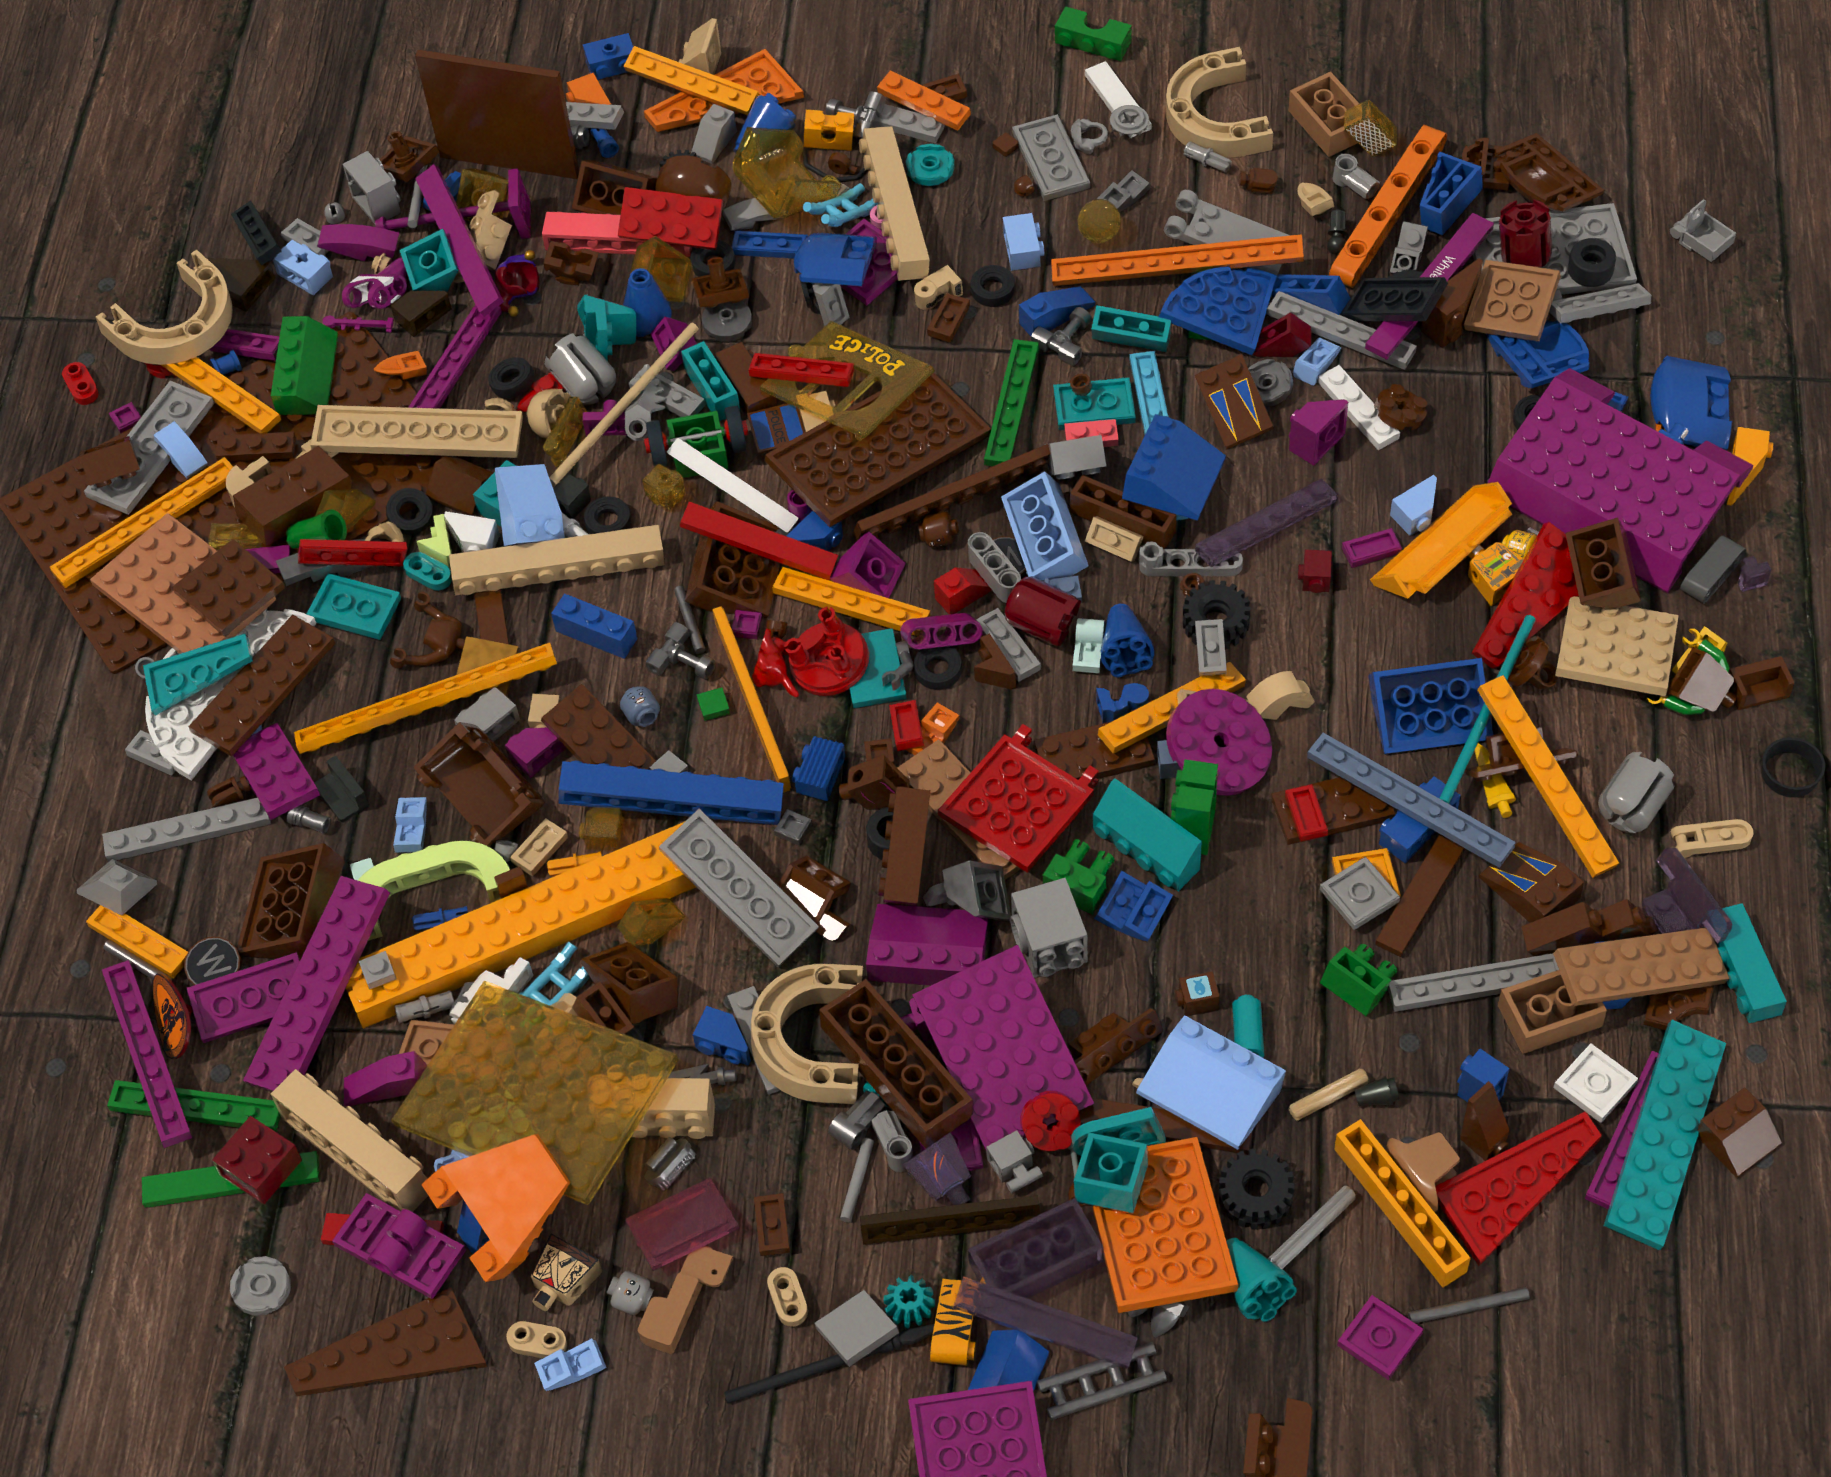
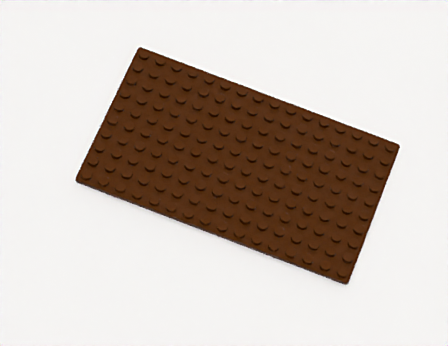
(58, 517)

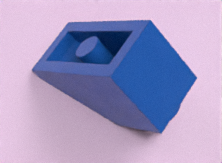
(817, 533)

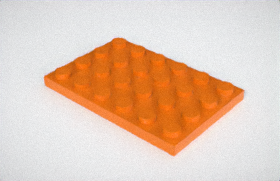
(1173, 1239)

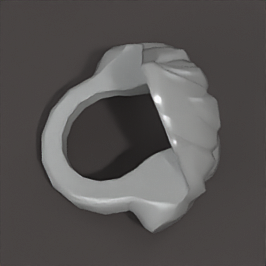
(1085, 144)

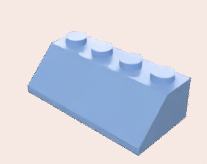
(1044, 529)

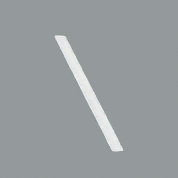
(732, 485)

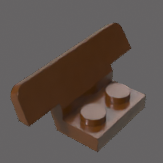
(813, 890)
(1279, 1448)

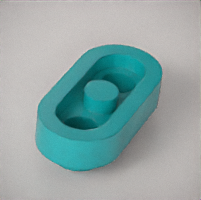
(430, 571)

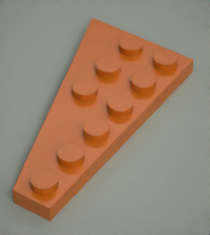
(756, 72)

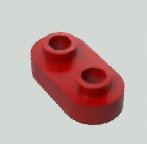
(80, 383)

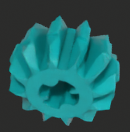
(911, 1310)

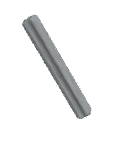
(1313, 1227)

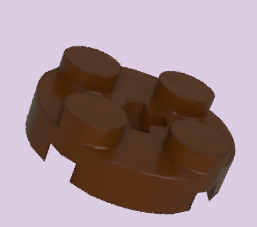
(1396, 397)

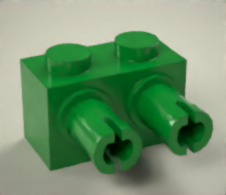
(1085, 884)
(1356, 980)

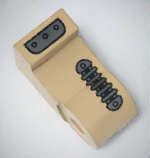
(935, 286)

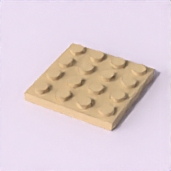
(1618, 647)

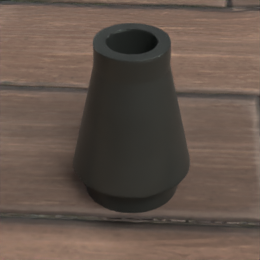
(1378, 1092)

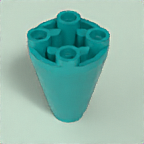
(1261, 1283)

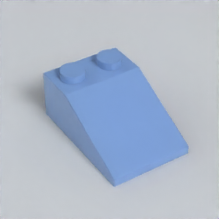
(527, 505)

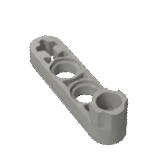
(1152, 557)

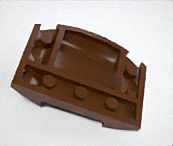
(1545, 174)

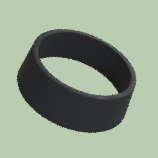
(1800, 747)

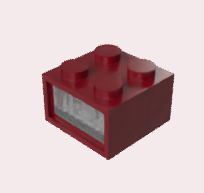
(257, 1160)

